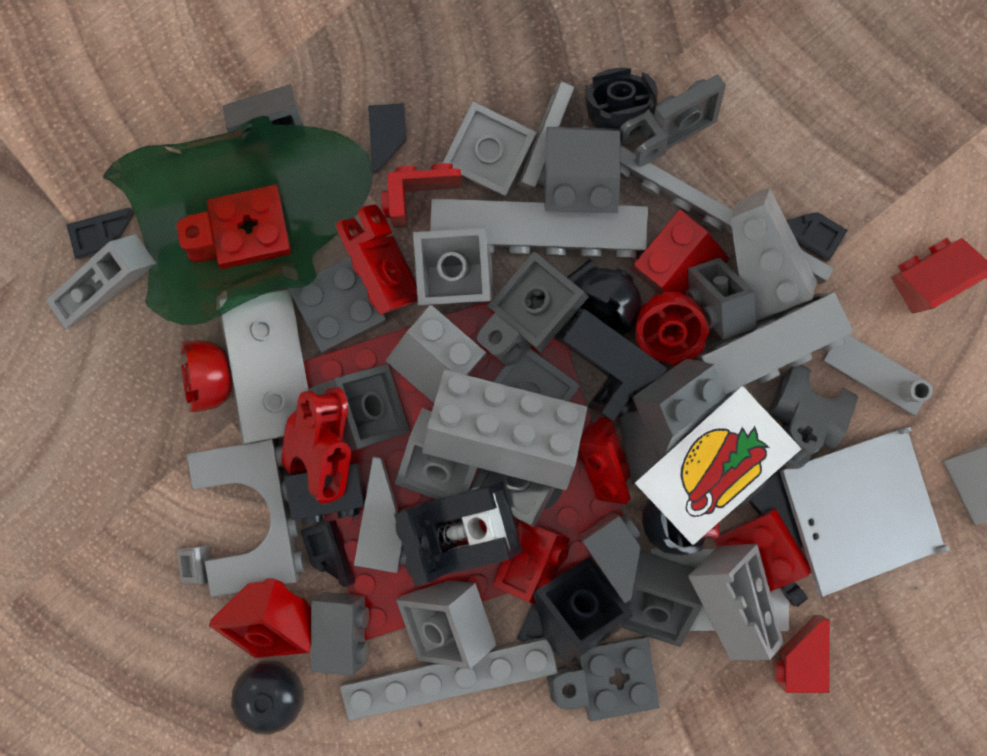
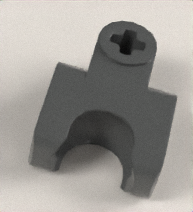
(808, 417)

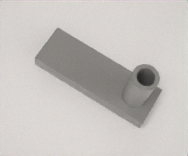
(535, 162)
(879, 375)

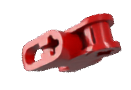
(317, 438)

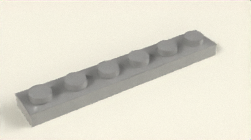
(438, 682)

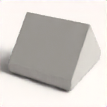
(192, 564)

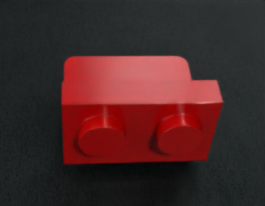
(409, 179)

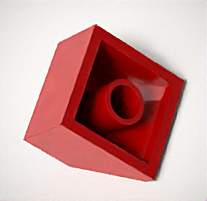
(675, 250)
(939, 276)
(266, 620)

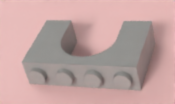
(260, 468)

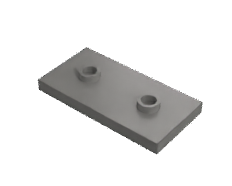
(264, 363)

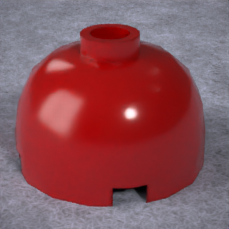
(671, 327)
(205, 375)

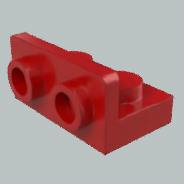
(606, 462)
(536, 565)

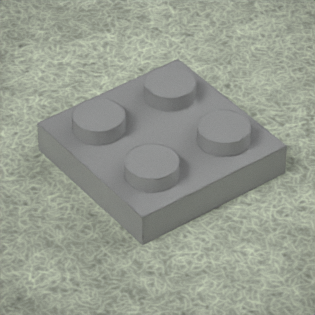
(489, 149)

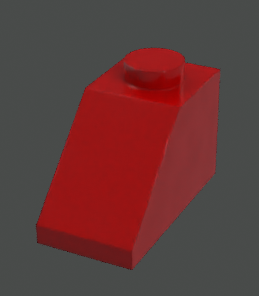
(806, 659)

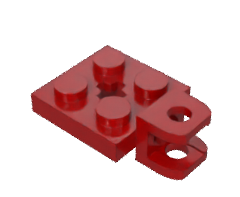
(219, 232)
(378, 260)

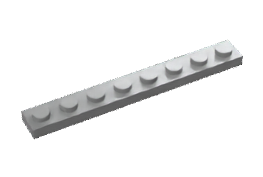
(690, 199)

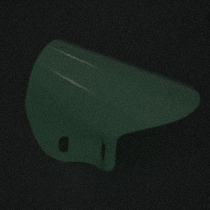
(319, 184)

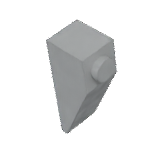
(100, 279)
(378, 541)

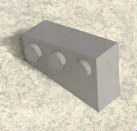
(770, 255)
(739, 601)

